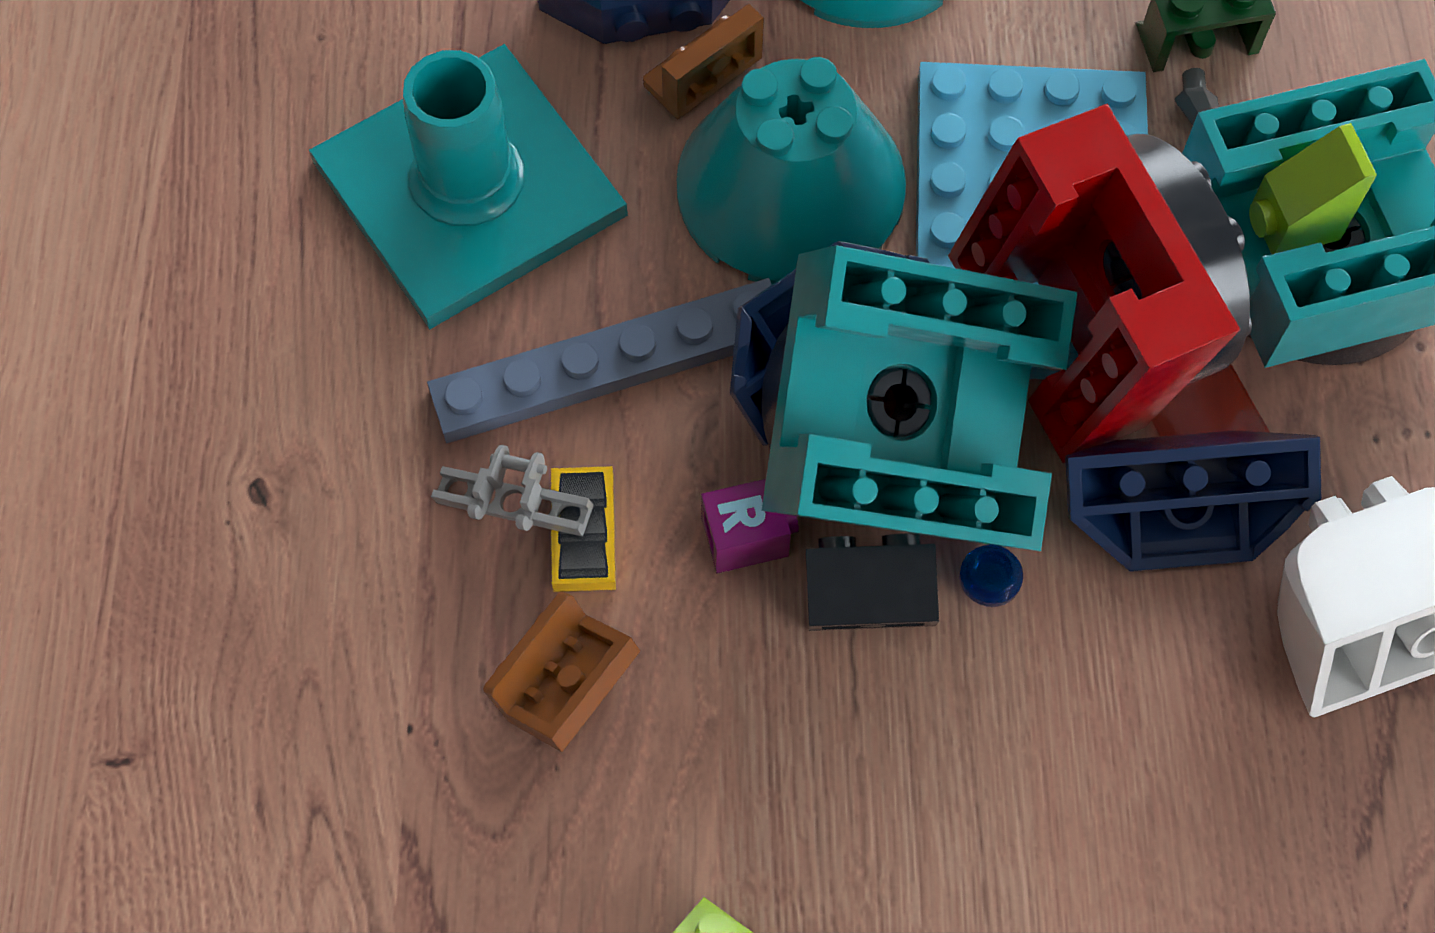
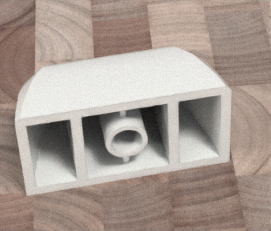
(1361, 597)

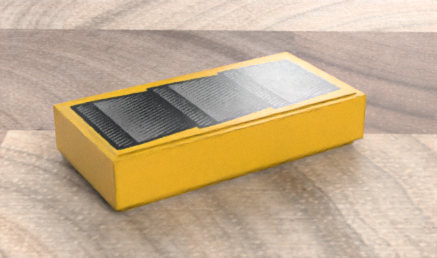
(589, 560)

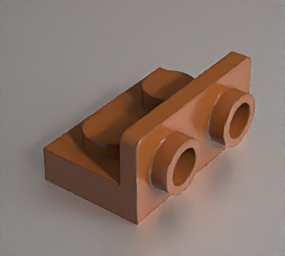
(707, 62)

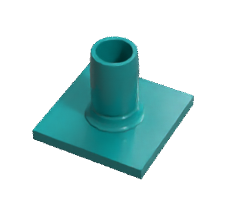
(467, 181)

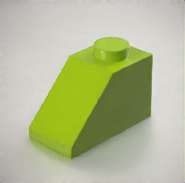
(1313, 193)

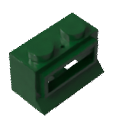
(1196, 20)

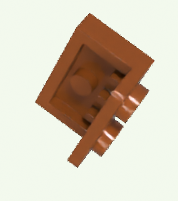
(559, 672)

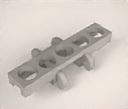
(482, 486)

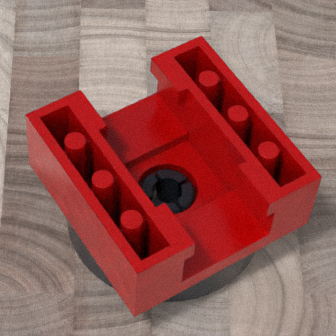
(1140, 247)

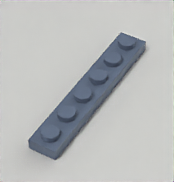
(589, 364)

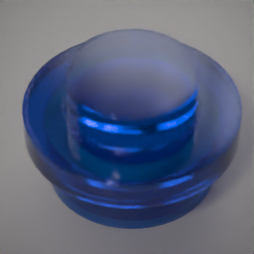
(991, 575)

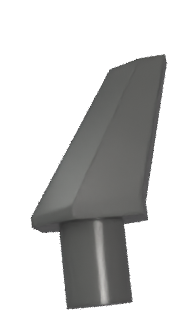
(1195, 95)

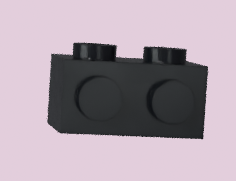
(872, 584)

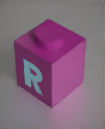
(740, 531)

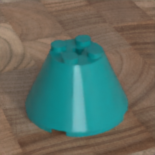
(789, 171)

